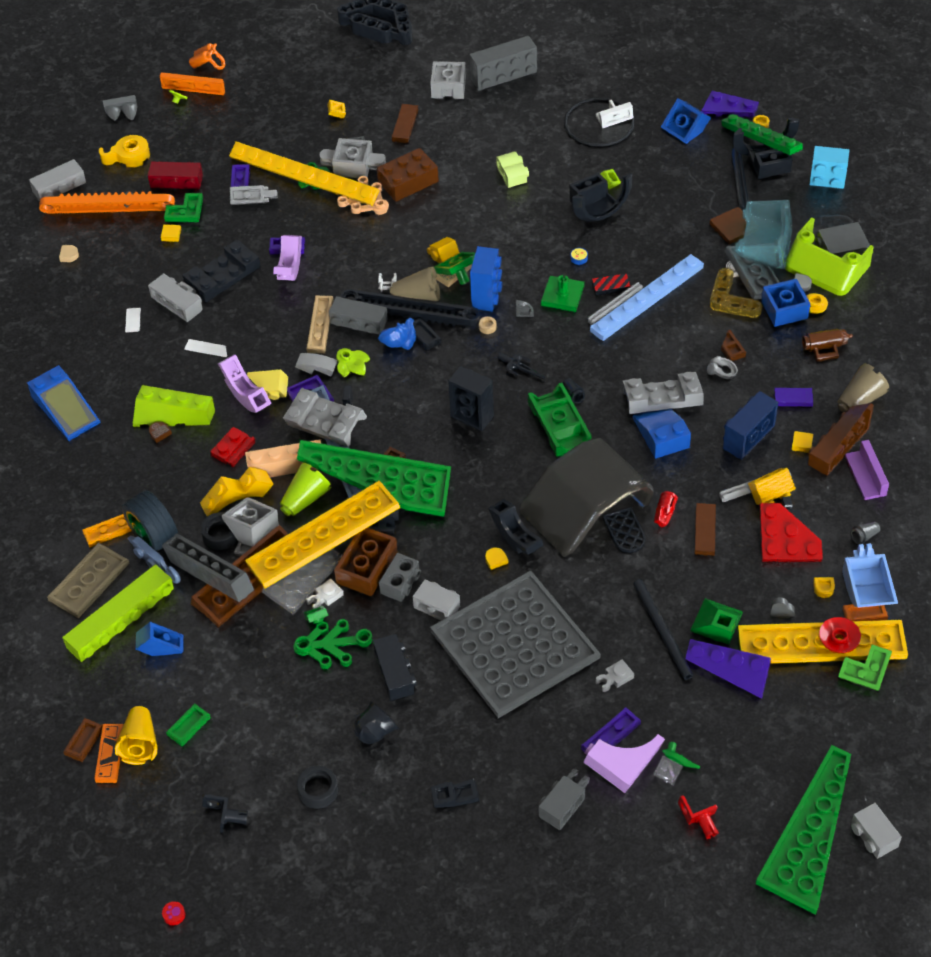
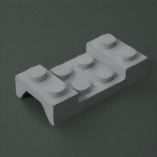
(663, 395)
(323, 417)

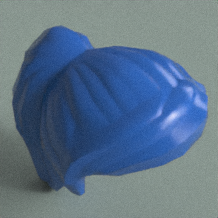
(400, 336)

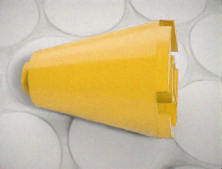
(137, 738)

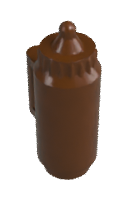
(825, 340)

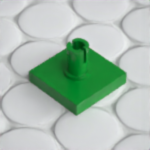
(457, 266)
(562, 293)

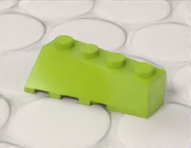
(172, 407)

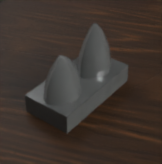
(126, 104)

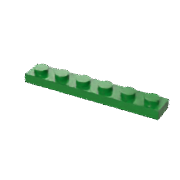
(762, 134)

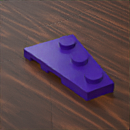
(722, 103)

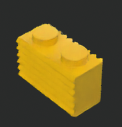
(772, 486)

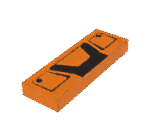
(108, 761)

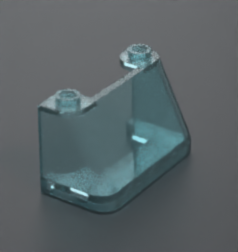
(766, 233)

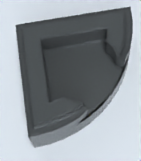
(524, 309)

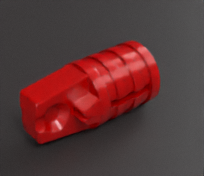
(665, 508)

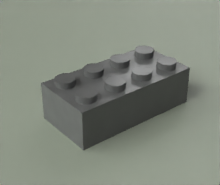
(503, 63)

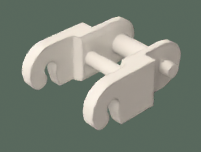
(380, 281)

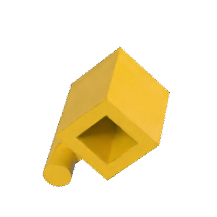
(443, 249)

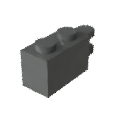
(563, 799)

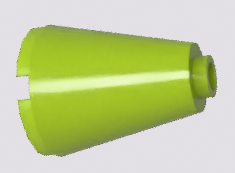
(304, 490)

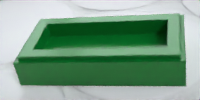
(188, 725)

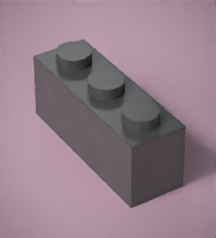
(358, 315)

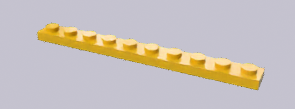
(304, 173)

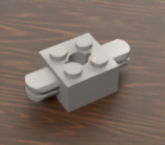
(352, 158)

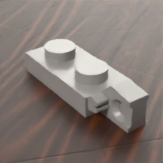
(251, 195)

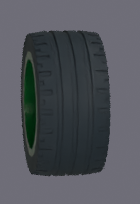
(149, 519)

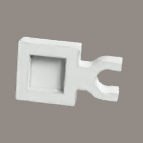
(326, 593)

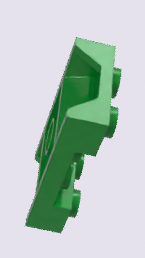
(559, 419)

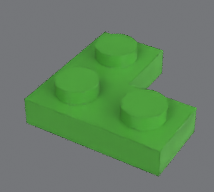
(871, 672)

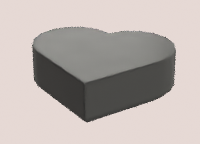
(781, 608)

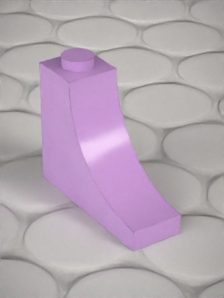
(619, 764)

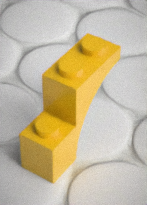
(227, 490)

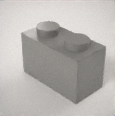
(436, 600)
(875, 830)

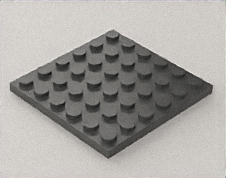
(515, 643)

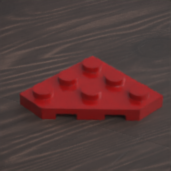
(786, 537)

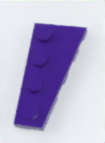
(735, 666)

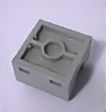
(448, 80)

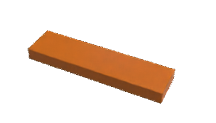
(192, 83)

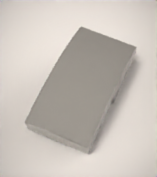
(309, 362)

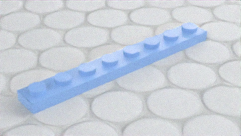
(646, 297)

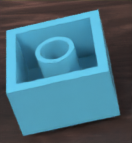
(829, 167)

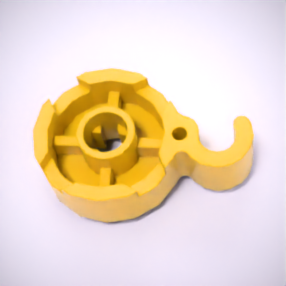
(128, 150)

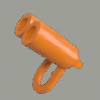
(203, 56)

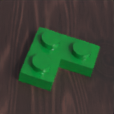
(188, 212)

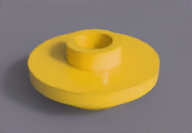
(818, 303)

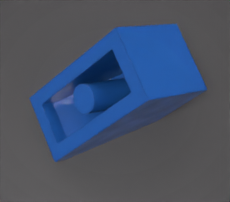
(158, 640)

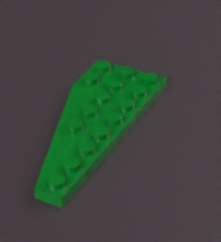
(413, 483)

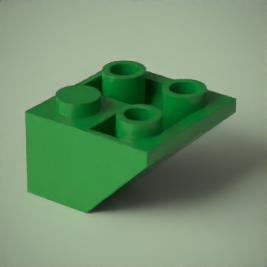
(716, 621)

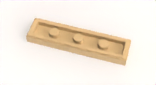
(319, 325)

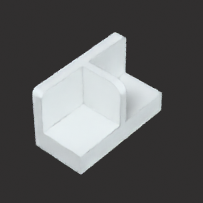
(615, 114)

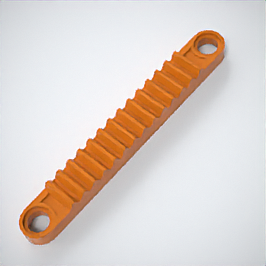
(105, 203)

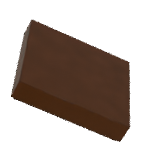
(730, 225)

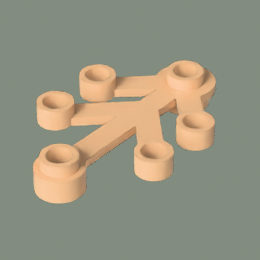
(379, 207)

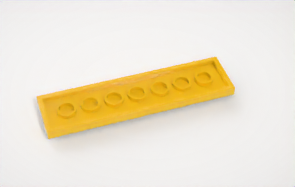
(322, 534)
(802, 643)

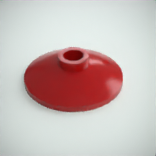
(840, 628)

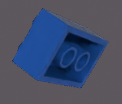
(486, 278)

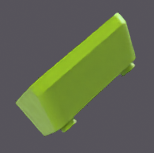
(824, 268)

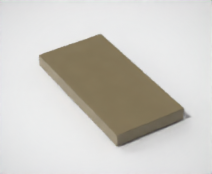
(88, 580)

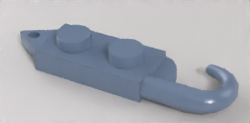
(144, 551)

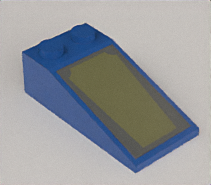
(62, 402)

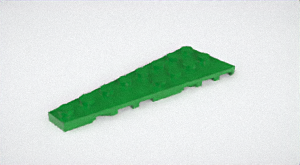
(802, 852)

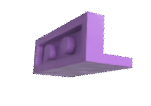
(867, 472)

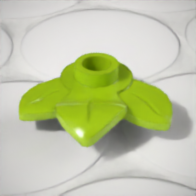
(353, 363)

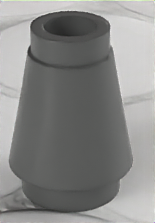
(864, 532)

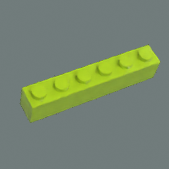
(118, 613)

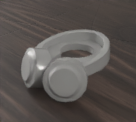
(713, 368)

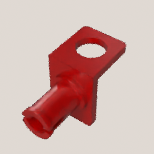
(702, 817)

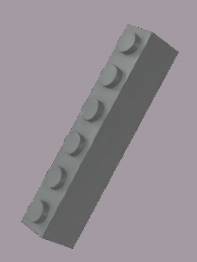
(208, 567)

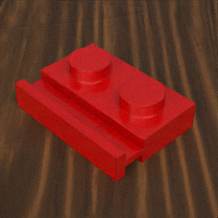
(232, 447)

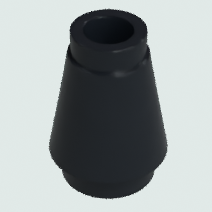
(575, 392)

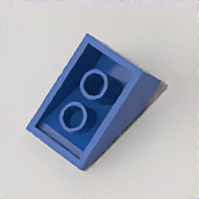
(663, 431)

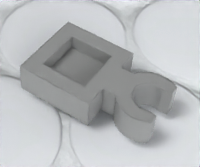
(615, 674)

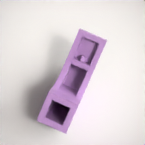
(289, 257)
(247, 393)

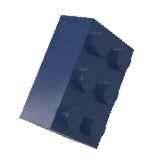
(750, 425)

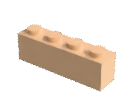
(276, 460)

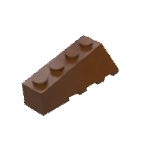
(840, 438)

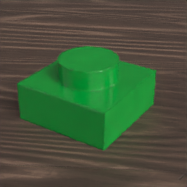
(316, 615)

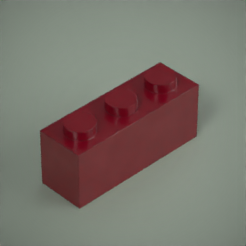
(175, 175)

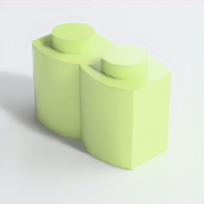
(512, 169)

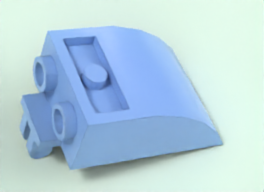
(868, 578)

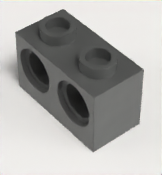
(397, 576)

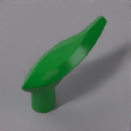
(680, 759)

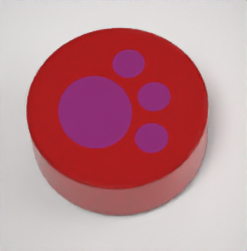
(173, 913)

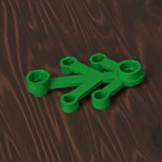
(331, 643)

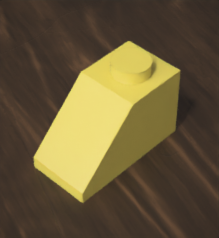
(273, 382)

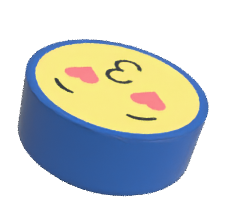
(579, 256)

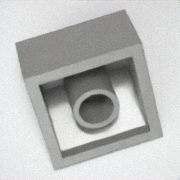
(251, 521)

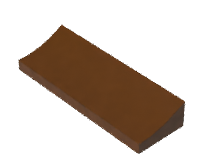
(219, 606)

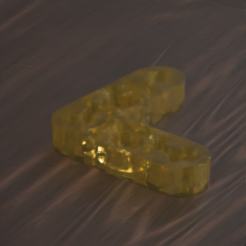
(726, 299)

